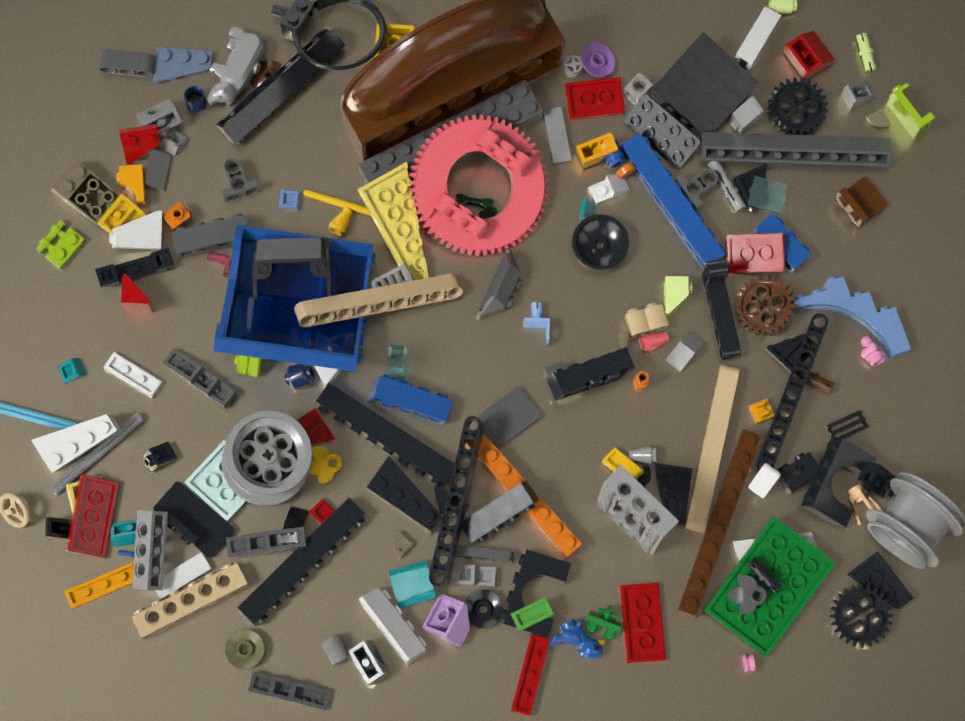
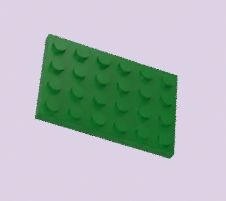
(793, 564)

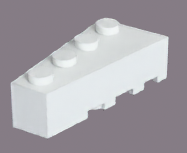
(70, 443)

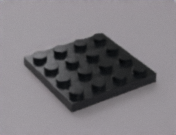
(705, 84)

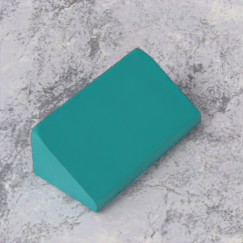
(123, 533)

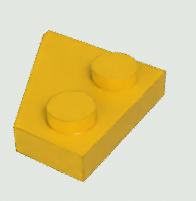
(120, 213)

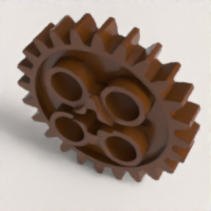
(755, 320)

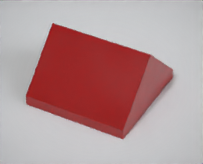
(133, 298)

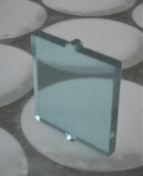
(766, 195)

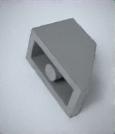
(746, 115)

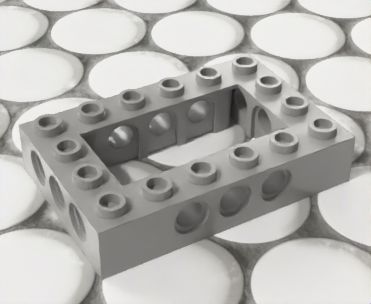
(616, 491)

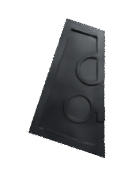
(674, 489)
(879, 575)

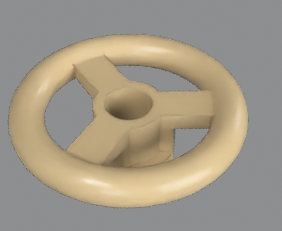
(17, 508)

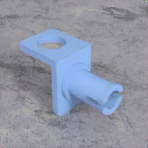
(537, 319)

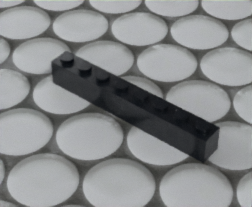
(279, 86)
(385, 434)
(301, 562)

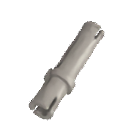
(731, 192)

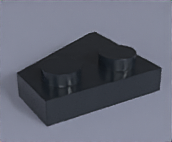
(745, 181)
(787, 351)

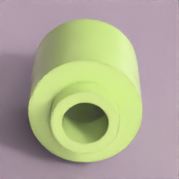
(783, 6)

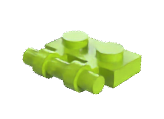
(64, 248)

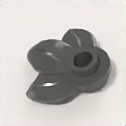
(744, 594)

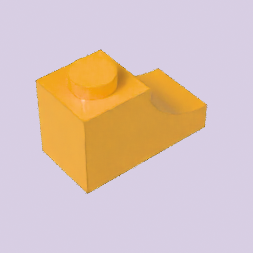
(596, 150)
(133, 178)

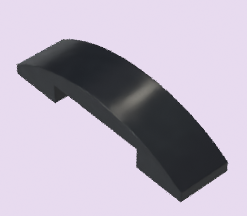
(135, 269)

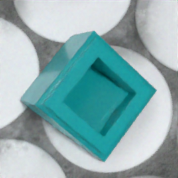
(587, 209)
(72, 370)

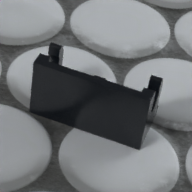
(876, 479)

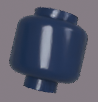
(299, 376)

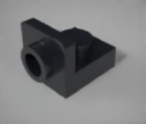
(159, 456)

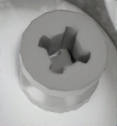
(573, 61)

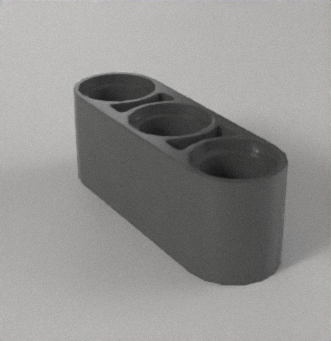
(127, 63)

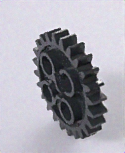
(787, 94)
(871, 631)

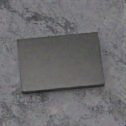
(508, 417)

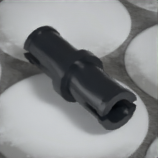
(764, 574)

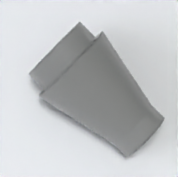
(645, 454)

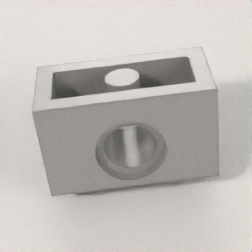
(162, 114)

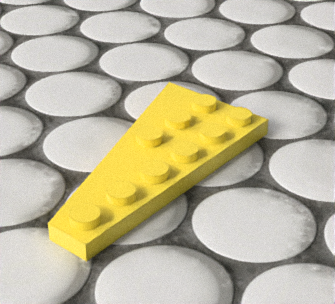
(395, 217)

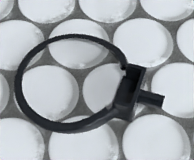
(301, 8)

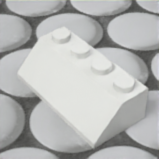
(392, 625)

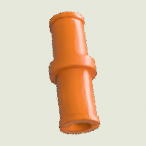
(641, 376)

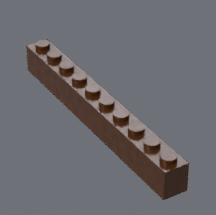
(718, 524)

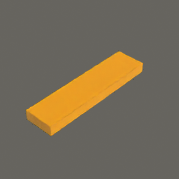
(100, 586)

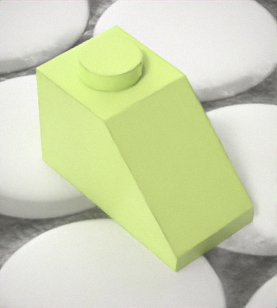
(675, 292)

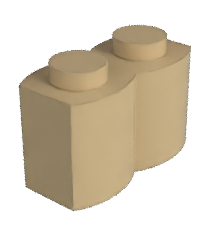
(646, 320)

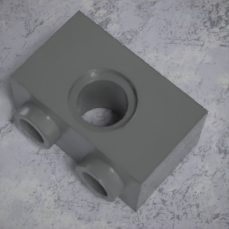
(369, 662)

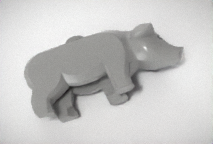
(240, 65)

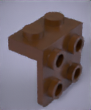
(861, 201)

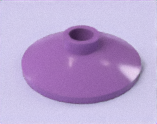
(601, 55)

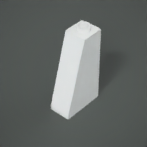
(757, 39)

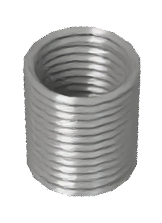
(336, 649)

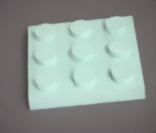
(212, 487)

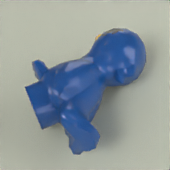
(575, 635)

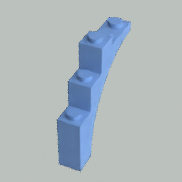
(883, 324)

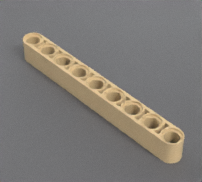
(378, 300)
(712, 448)

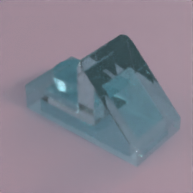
(397, 362)

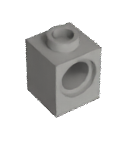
(634, 95)

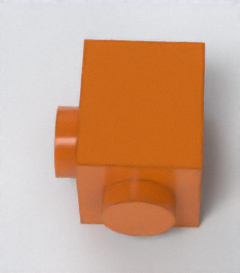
(177, 216)

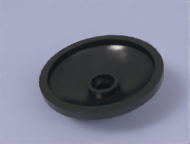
(602, 230)

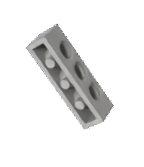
(149, 550)

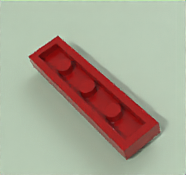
(530, 675)

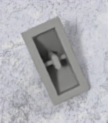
(857, 95)
(685, 351)

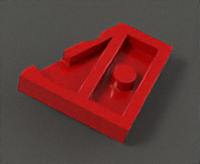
(139, 141)
(316, 427)

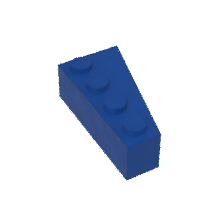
(410, 399)

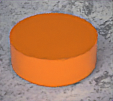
(626, 170)

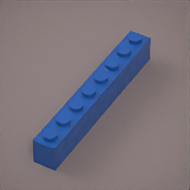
(671, 200)

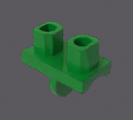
(612, 626)

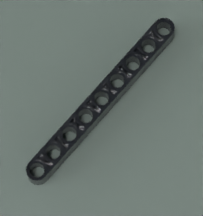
(793, 384)
(453, 492)

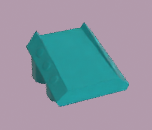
(411, 584)

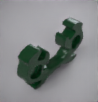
(489, 210)

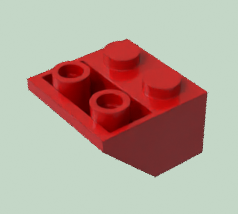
(808, 54)

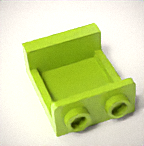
(906, 112)

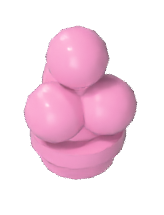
(872, 352)

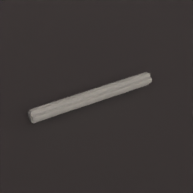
(96, 454)

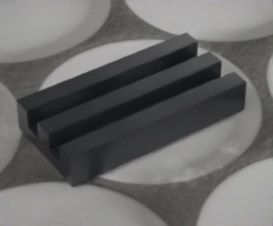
(861, 420)

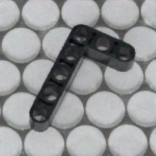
(714, 278)

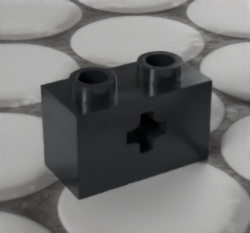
(793, 482)

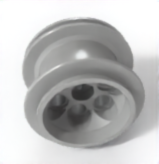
(257, 487)
(915, 521)

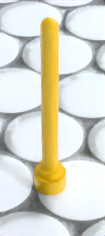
(337, 202)

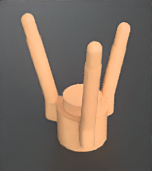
(860, 494)

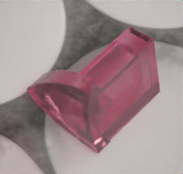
(221, 259)

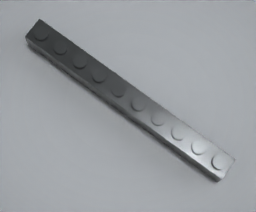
(796, 149)

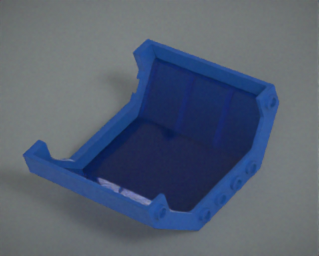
(269, 324)

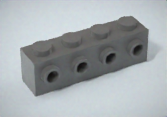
(207, 236)

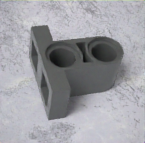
(235, 177)
(701, 185)

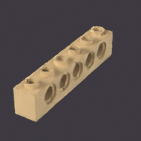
(147, 629)

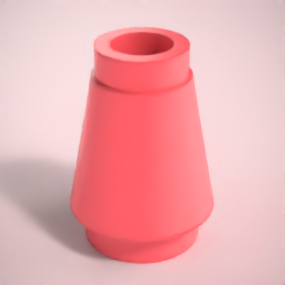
(651, 341)

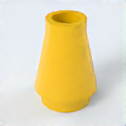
(340, 223)

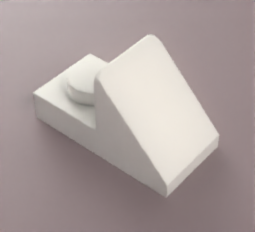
(608, 189)
(764, 480)

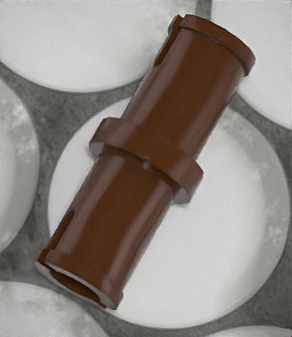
(817, 381)

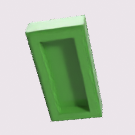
(532, 614)

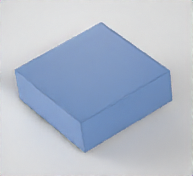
(289, 199)

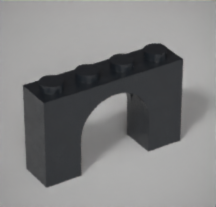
(819, 497)
(534, 566)

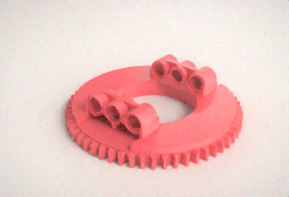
(451, 219)

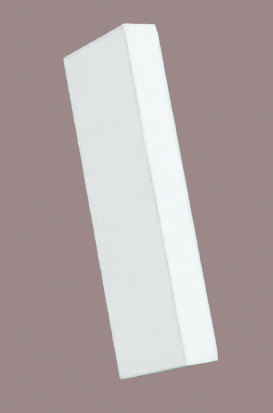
(133, 375)
(184, 575)

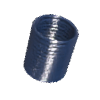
(195, 107)

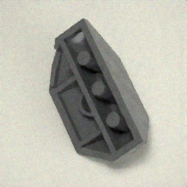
(501, 288)

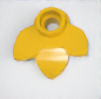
(321, 466)

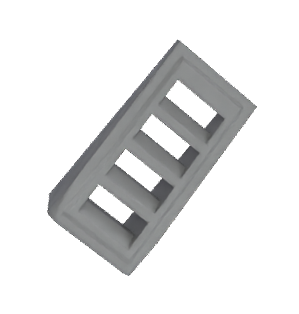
(381, 281)

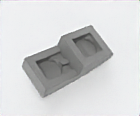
(476, 575)

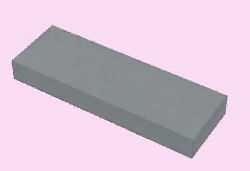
(557, 136)

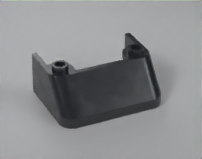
(291, 250)

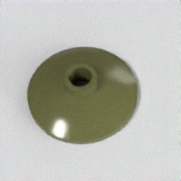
(234, 647)

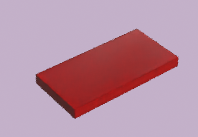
(92, 516)
(642, 623)

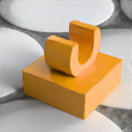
(761, 411)

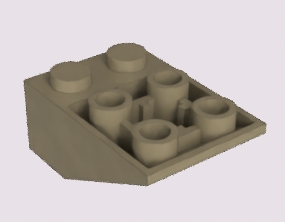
(85, 192)

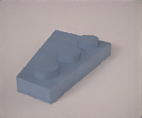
(176, 63)

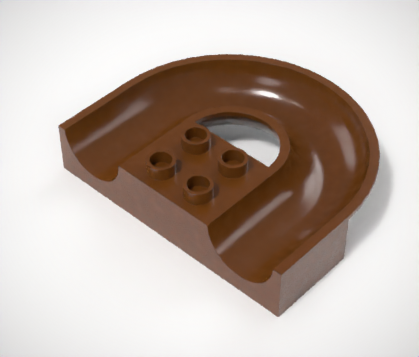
(448, 69)

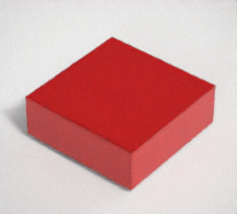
(321, 511)

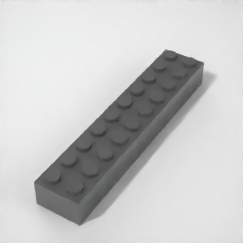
(513, 105)

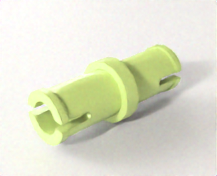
(866, 52)

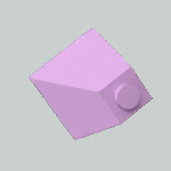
(448, 620)

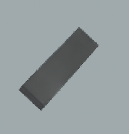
(200, 378)
(266, 542)
(288, 690)

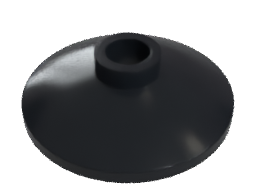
(491, 602)

